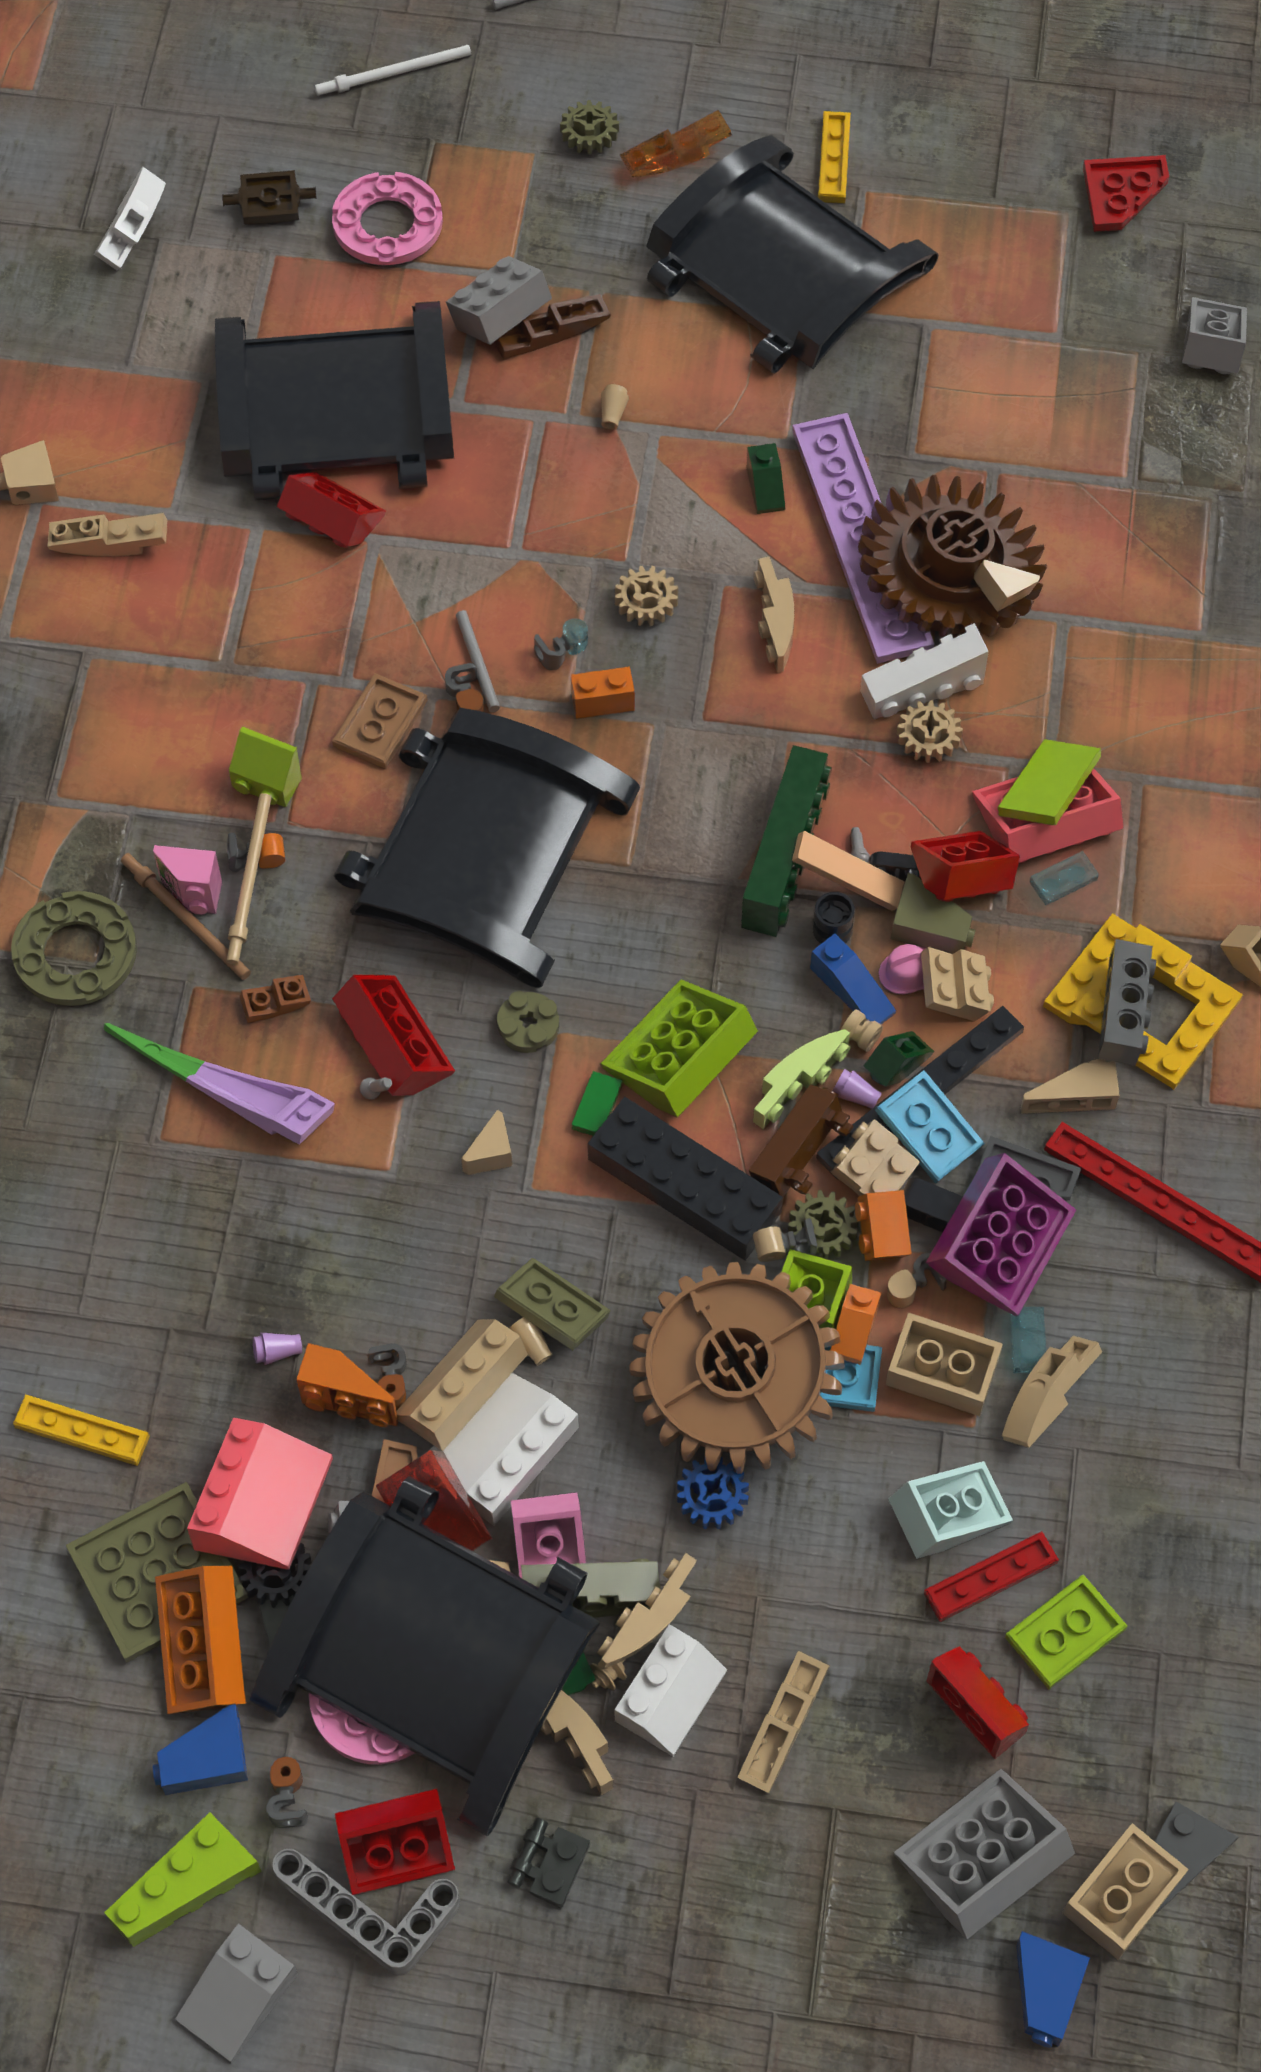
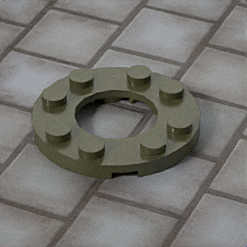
(71, 909)

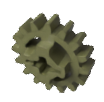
(589, 127)
(824, 1212)

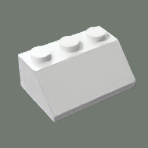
(670, 1690)

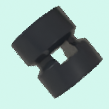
(832, 915)

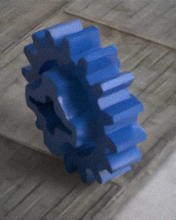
(722, 1501)

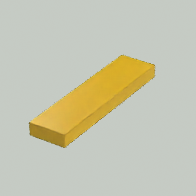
(834, 157)
(81, 1430)

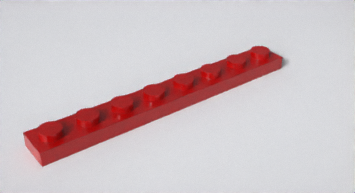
(1157, 1199)

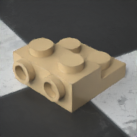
(956, 983)
(874, 1161)

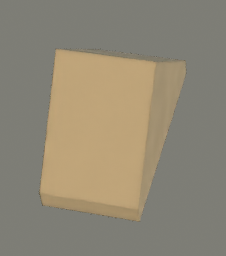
(1003, 583)
(490, 1148)

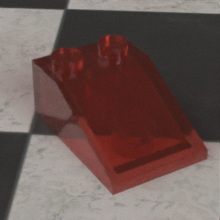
(454, 1511)

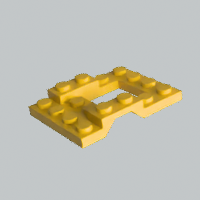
(1082, 989)

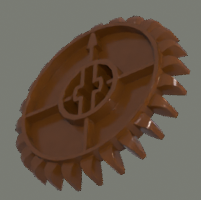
(929, 548)

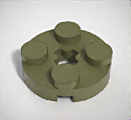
(536, 1035)

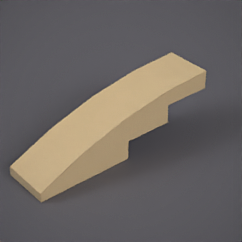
(783, 1722)

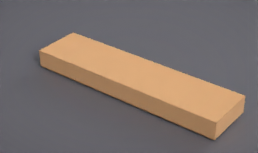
(847, 870)

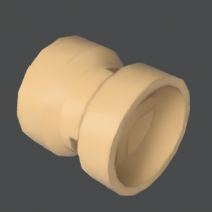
(862, 1030)

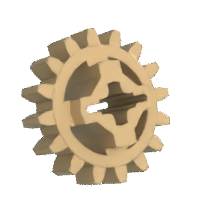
(646, 595)
(915, 735)

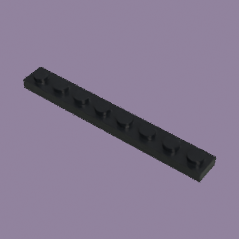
(945, 1070)

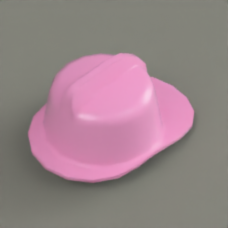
(902, 970)

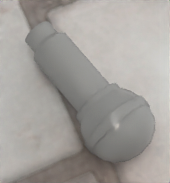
(858, 846)
(371, 1088)

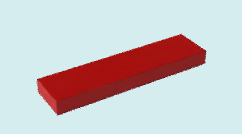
(991, 1576)

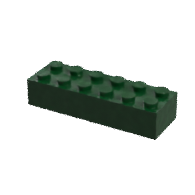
(794, 811)

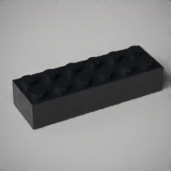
(684, 1177)

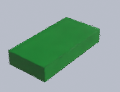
(596, 1103)

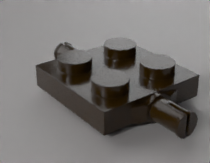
(269, 197)

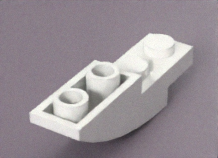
(131, 219)

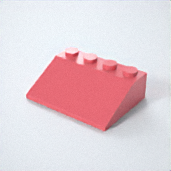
(1091, 814)
(258, 1495)

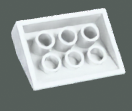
(509, 1444)

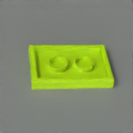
(1066, 1631)

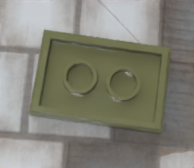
(552, 1303)

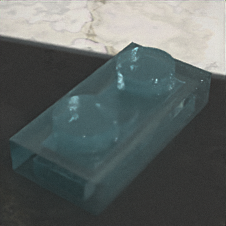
(1064, 878)
(1027, 1338)

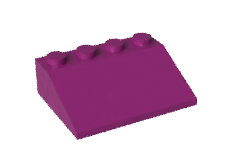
(1001, 1234)

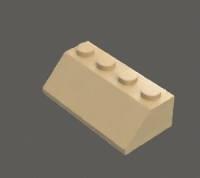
(462, 1382)

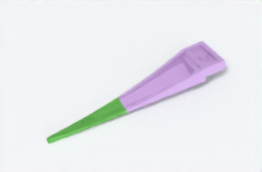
(266, 1103)

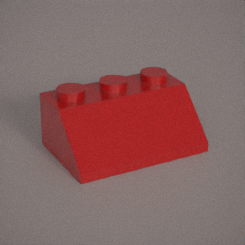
(329, 508)
(964, 865)
(977, 1700)
(394, 1841)

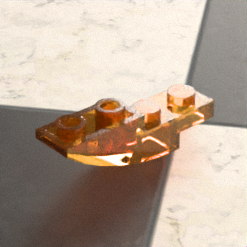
(674, 151)

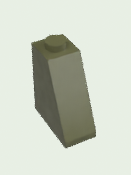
(929, 921)

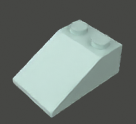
(949, 1508)

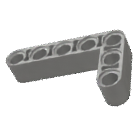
(364, 1917)

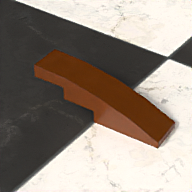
(555, 325)

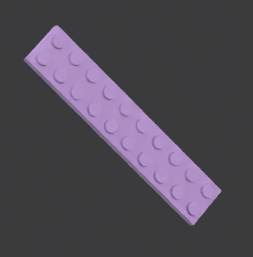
(845, 499)

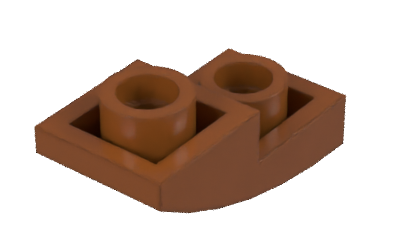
(275, 1000)

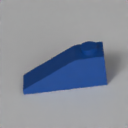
(850, 980)

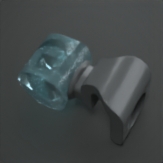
(573, 640)

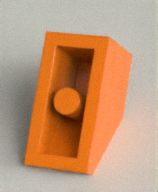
(856, 1322)

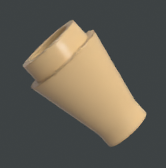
(613, 403)
(533, 1340)

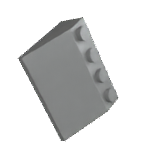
(985, 1852)

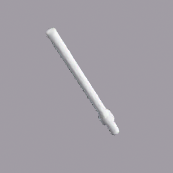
(343, 82)

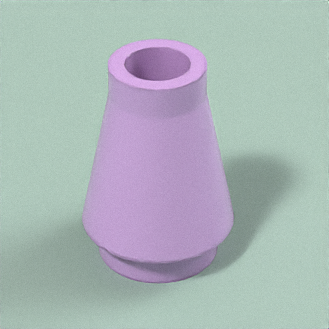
(856, 1089)
(274, 1347)

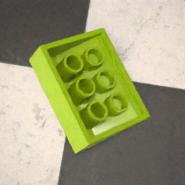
(681, 1046)

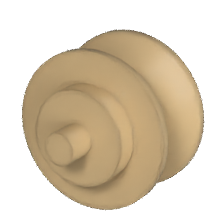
(606, 1676)

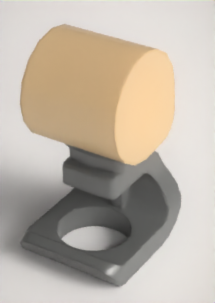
(773, 1244)
(903, 1284)

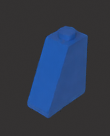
(204, 1756)
(1048, 1987)

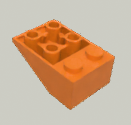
(337, 1384)

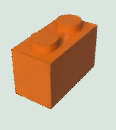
(602, 692)
(883, 1225)

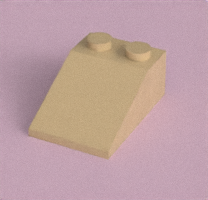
(1124, 1891)

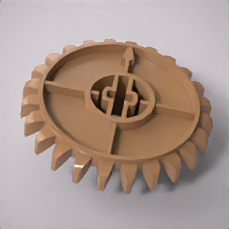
(738, 1316)

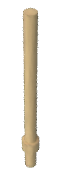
(239, 931)

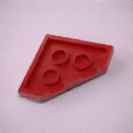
(1122, 188)

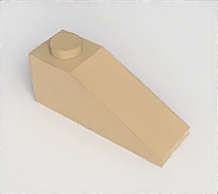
(1079, 1089)

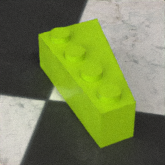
(184, 1879)

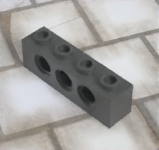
(1126, 982)

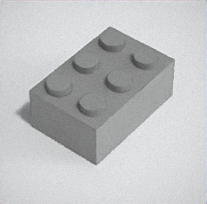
(499, 299)

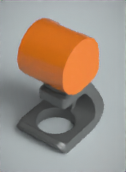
(271, 853)

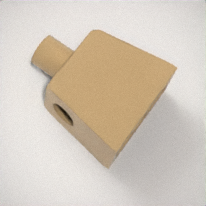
(28, 475)

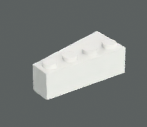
(927, 675)

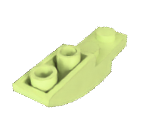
(801, 1068)

